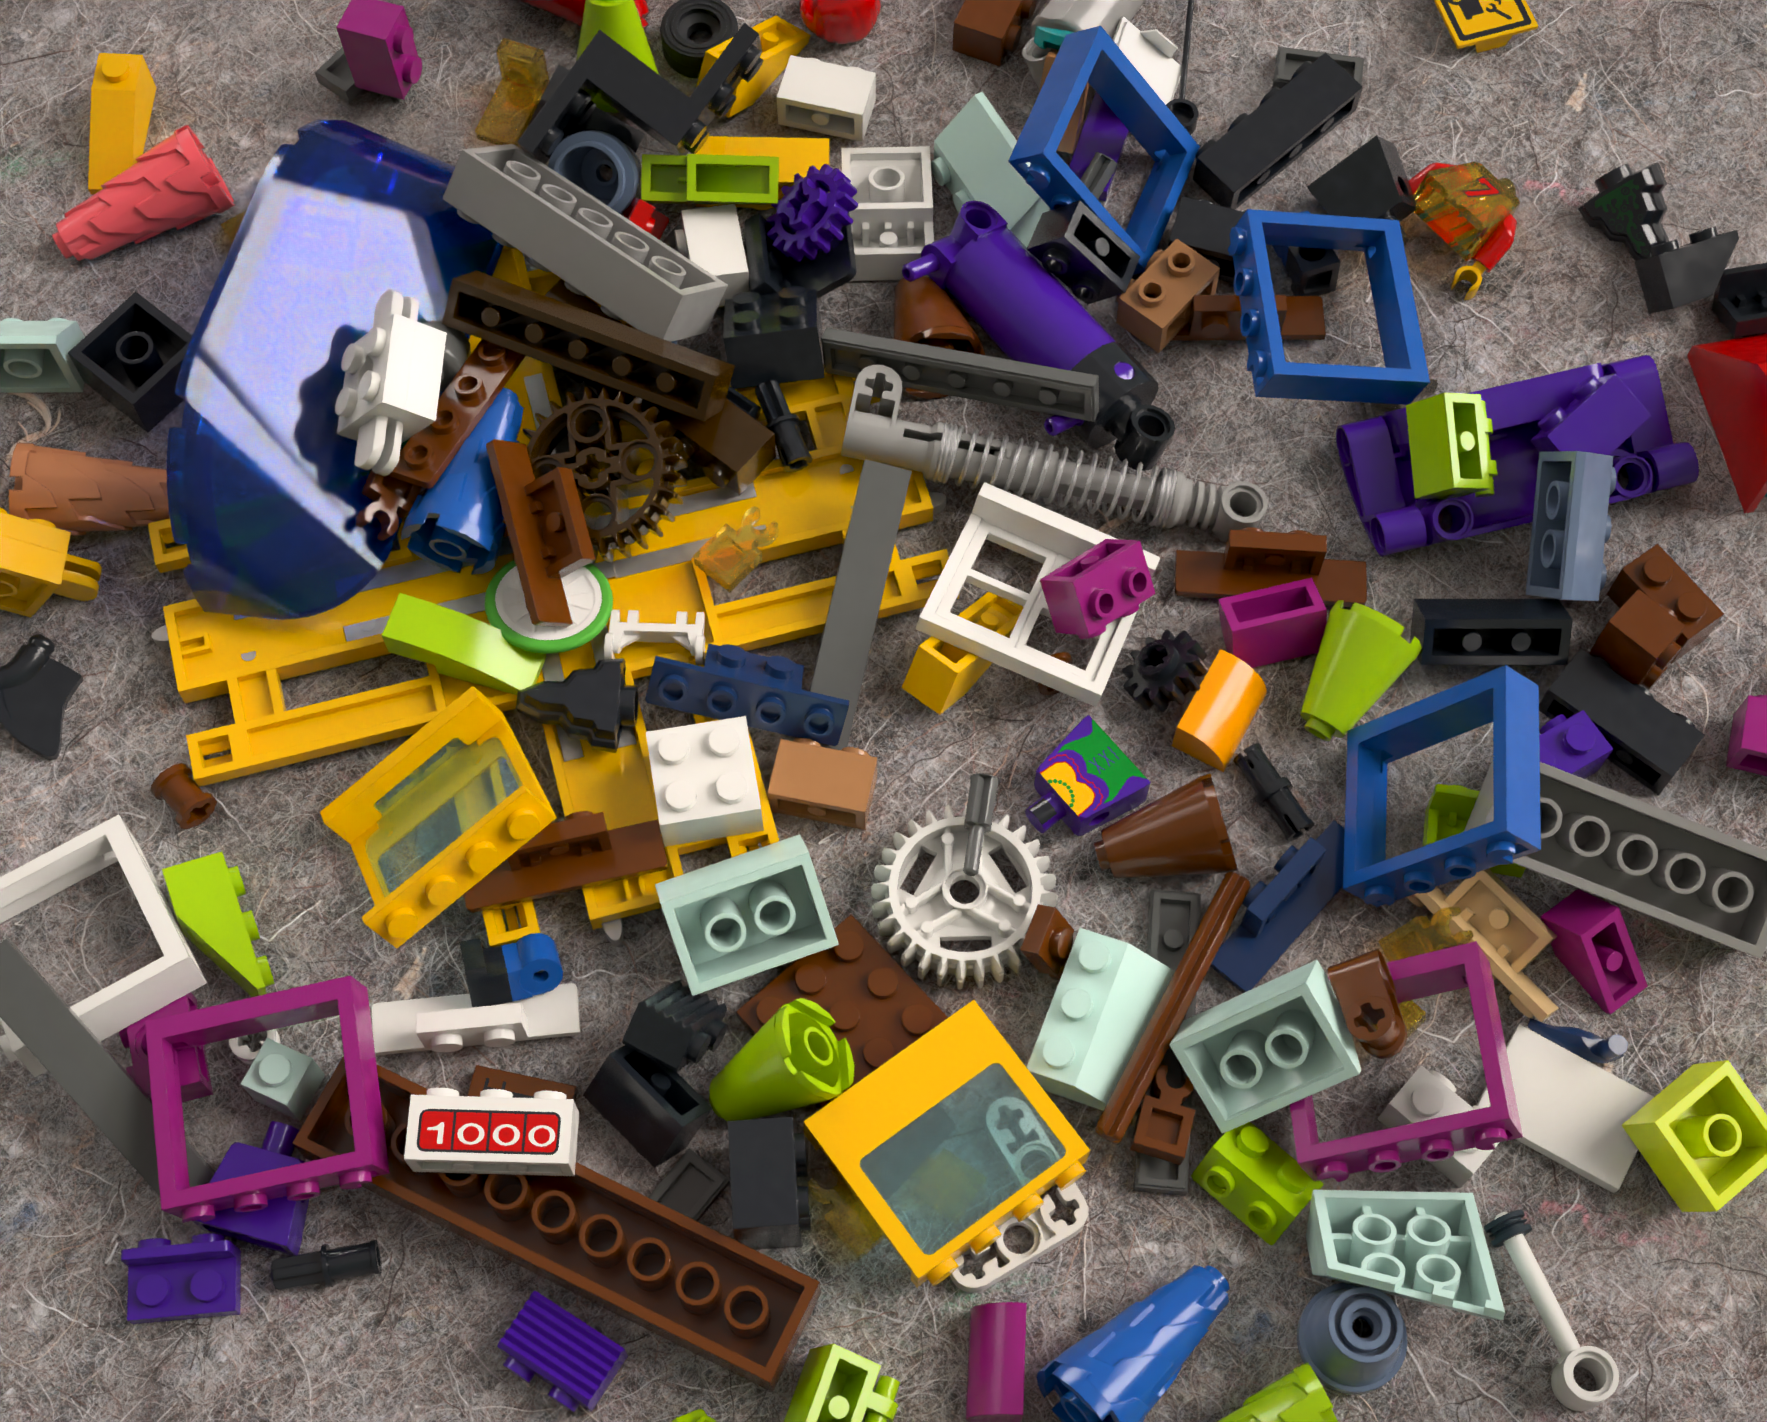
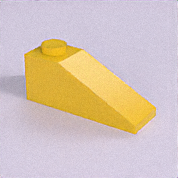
(778, 42)
(118, 115)
(945, 672)

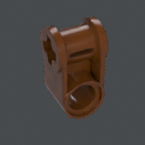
(1368, 998)

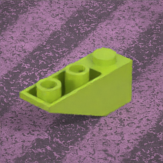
(210, 917)

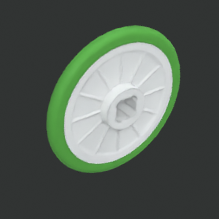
(588, 602)

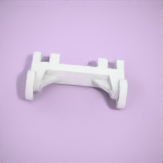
(624, 633)

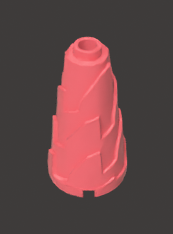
(162, 191)

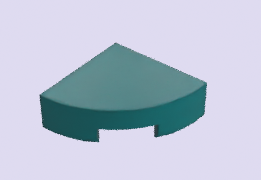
(1049, 37)

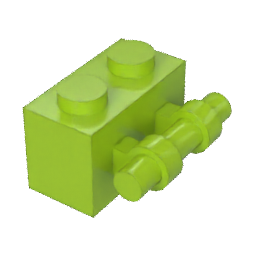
(1450, 446)
(839, 1388)

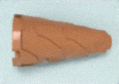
(85, 491)

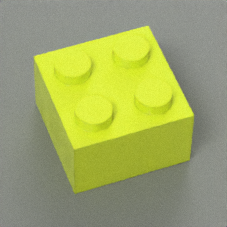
(1702, 1136)

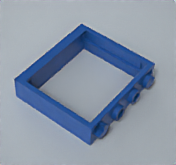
(1097, 59)
(1392, 298)
(1493, 697)

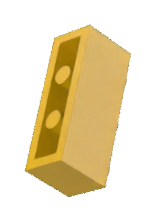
(794, 156)

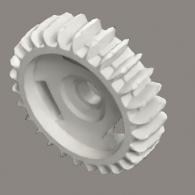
(933, 914)

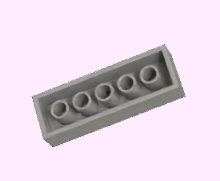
(583, 242)
(1645, 859)

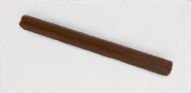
(1172, 1008)

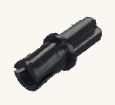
(788, 437)
(326, 1265)

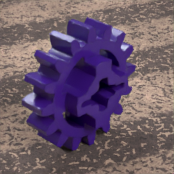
(812, 212)

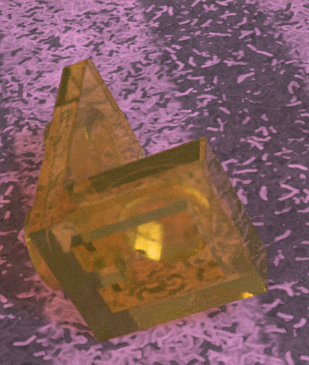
(517, 95)

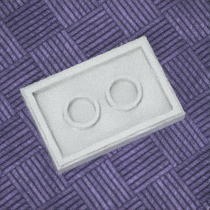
(1572, 1108)

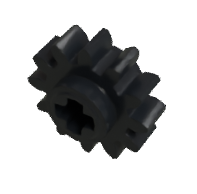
(1165, 670)

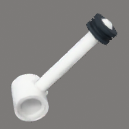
(1510, 1231)

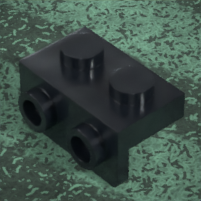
(1742, 300)

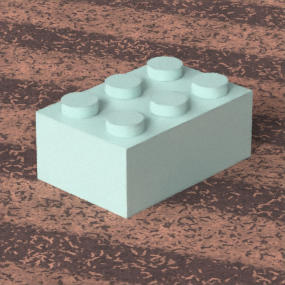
(746, 914)

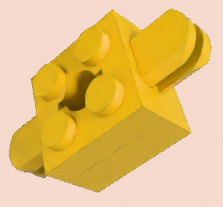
(37, 565)

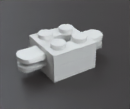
(390, 383)

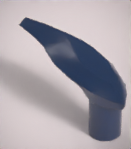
(1582, 1042)

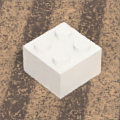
(704, 781)

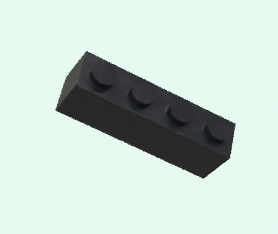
(1276, 132)

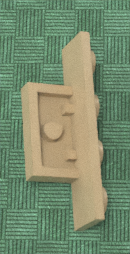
(1505, 932)

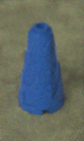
(463, 512)
(1136, 1354)

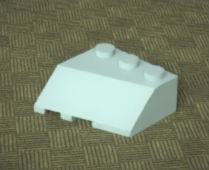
(1405, 1246)

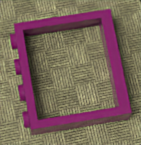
(249, 1016)
(1438, 1137)

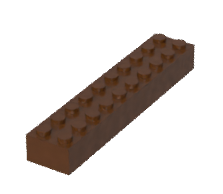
(593, 1242)

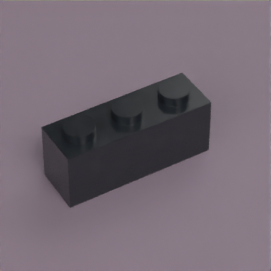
(1491, 631)
(1644, 734)

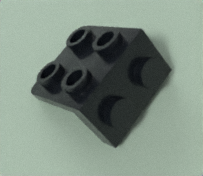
(774, 271)

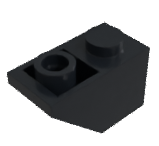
(1686, 272)

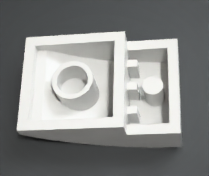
(892, 208)

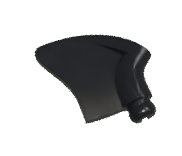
(36, 697)

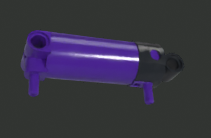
(1045, 326)

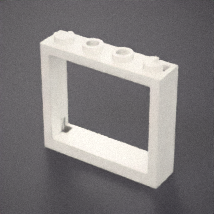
(137, 993)

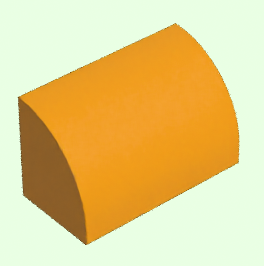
(1220, 711)

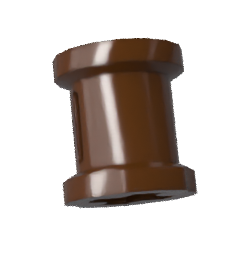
(183, 796)

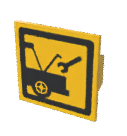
(1485, 22)

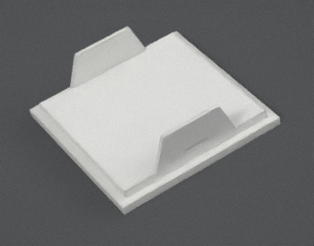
(1151, 56)

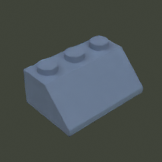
(1570, 525)

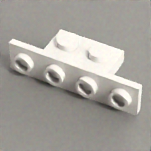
(452, 1022)

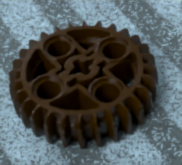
(620, 476)

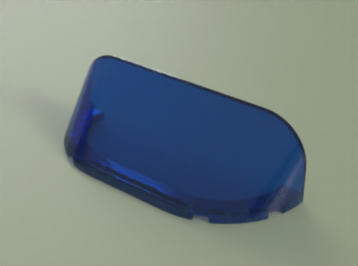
(258, 464)

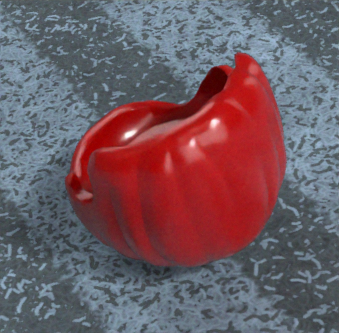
(840, 19)

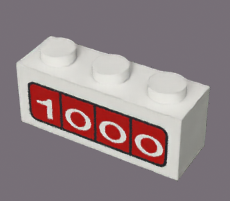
(492, 1133)

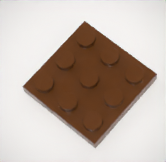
(862, 991)

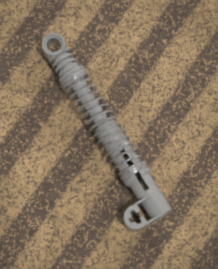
(948, 452)

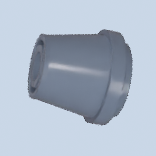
(580, 162)
(1334, 1350)

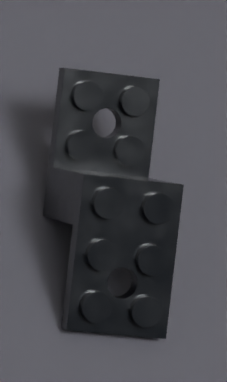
(643, 95)

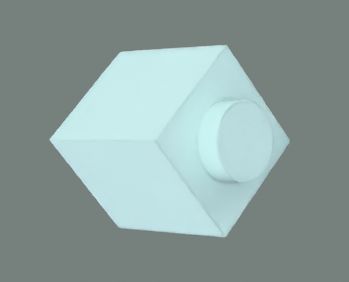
(283, 1079)

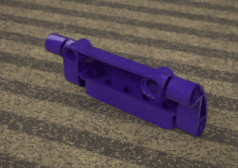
(1380, 468)

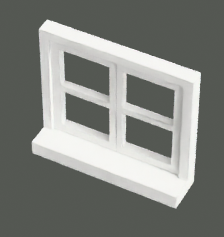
(1046, 539)

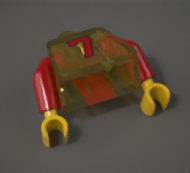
(1469, 213)

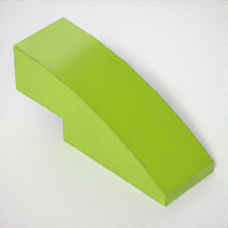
(709, 179)
(459, 646)

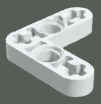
(1046, 1237)

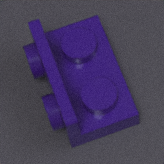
(183, 1279)

